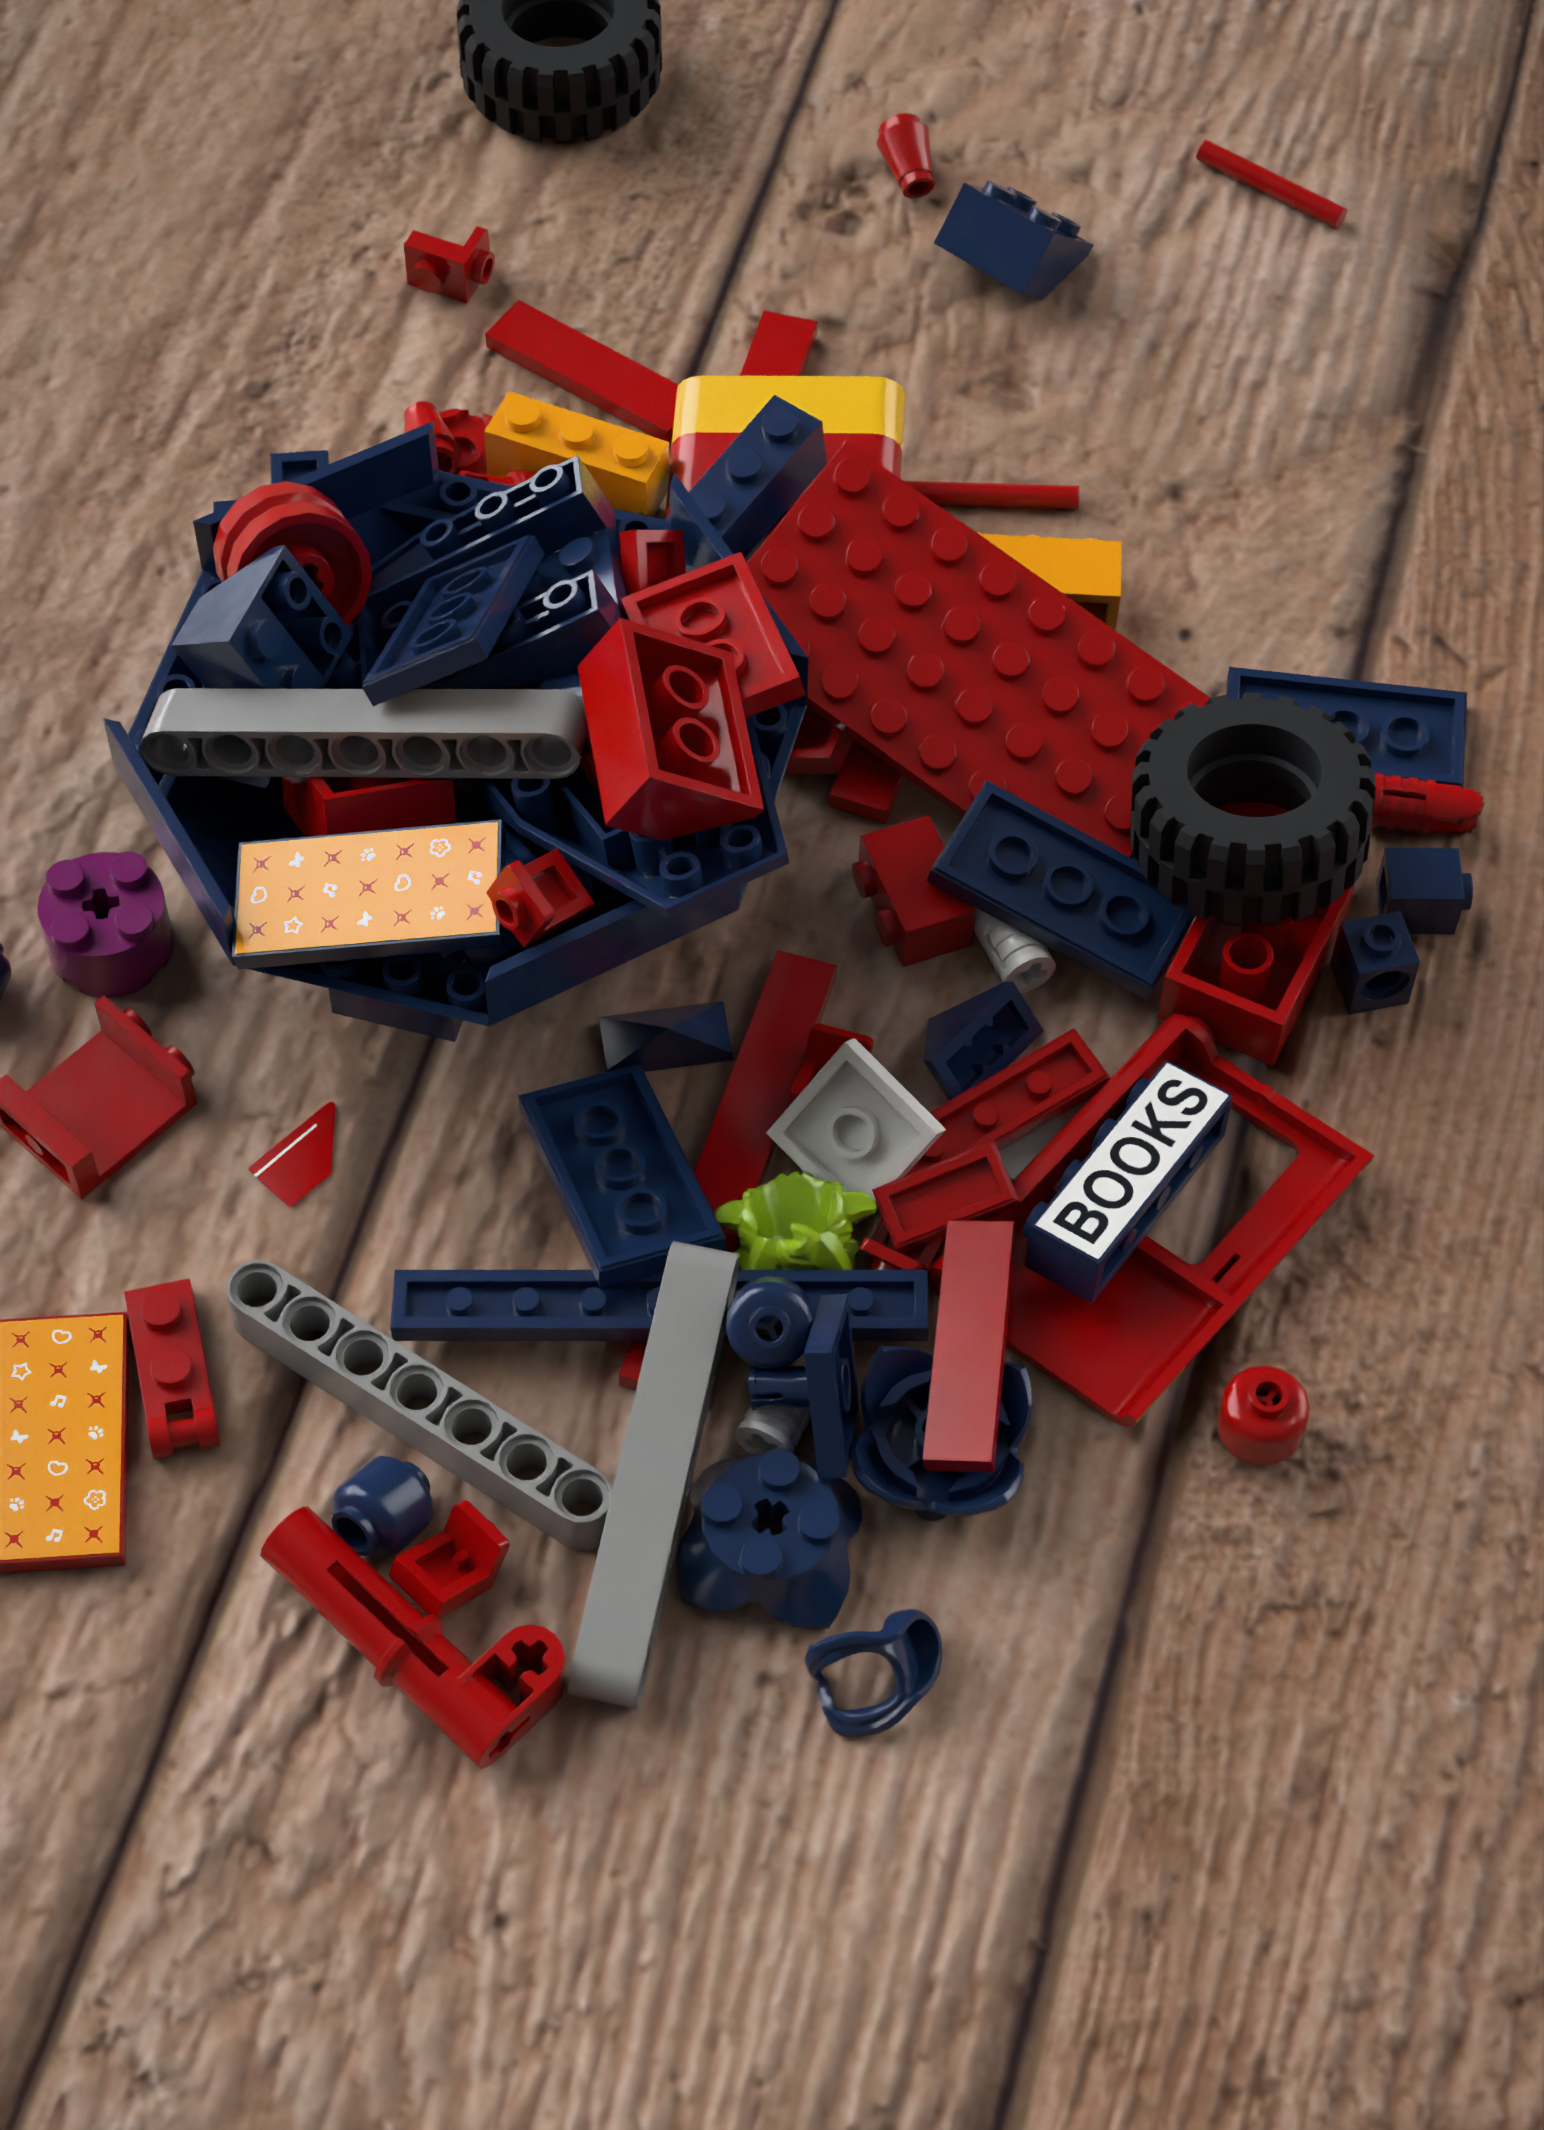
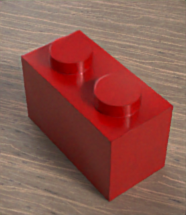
(910, 910)

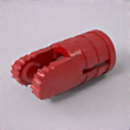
(1424, 806)

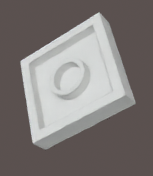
(855, 1124)

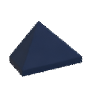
(667, 1037)
(978, 1038)

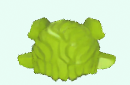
(797, 1224)

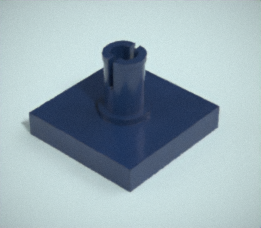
(824, 1384)

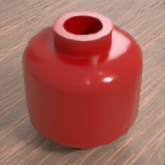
(1263, 1415)

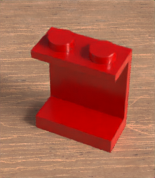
(100, 1101)

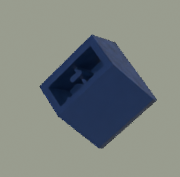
(1012, 238)
(264, 629)

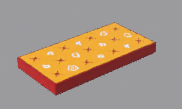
(63, 1442)

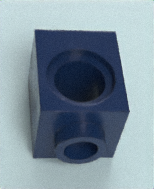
(1374, 962)

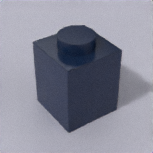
(1424, 887)

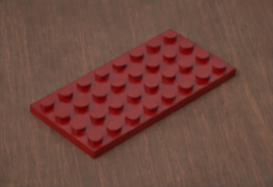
(959, 653)

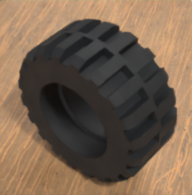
(566, 88)
(1242, 863)

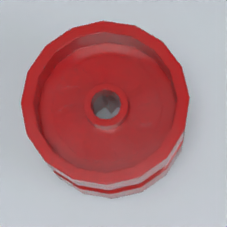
(310, 530)

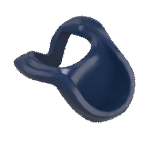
(910, 1646)

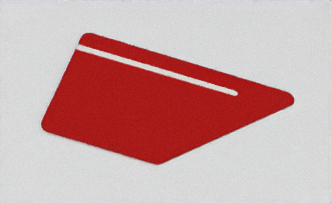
(299, 1159)

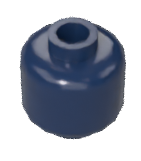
(769, 1297)
(382, 1507)

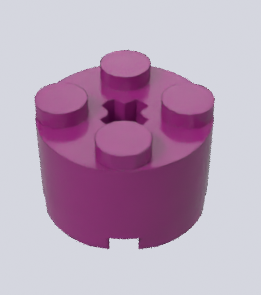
(105, 922)

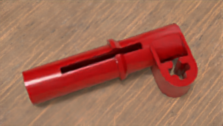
(412, 1648)

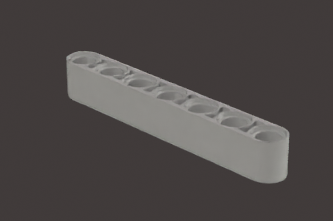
(345, 736)
(431, 1430)
(654, 1476)

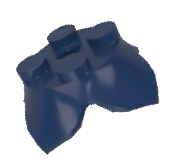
(891, 1449)
(795, 1574)

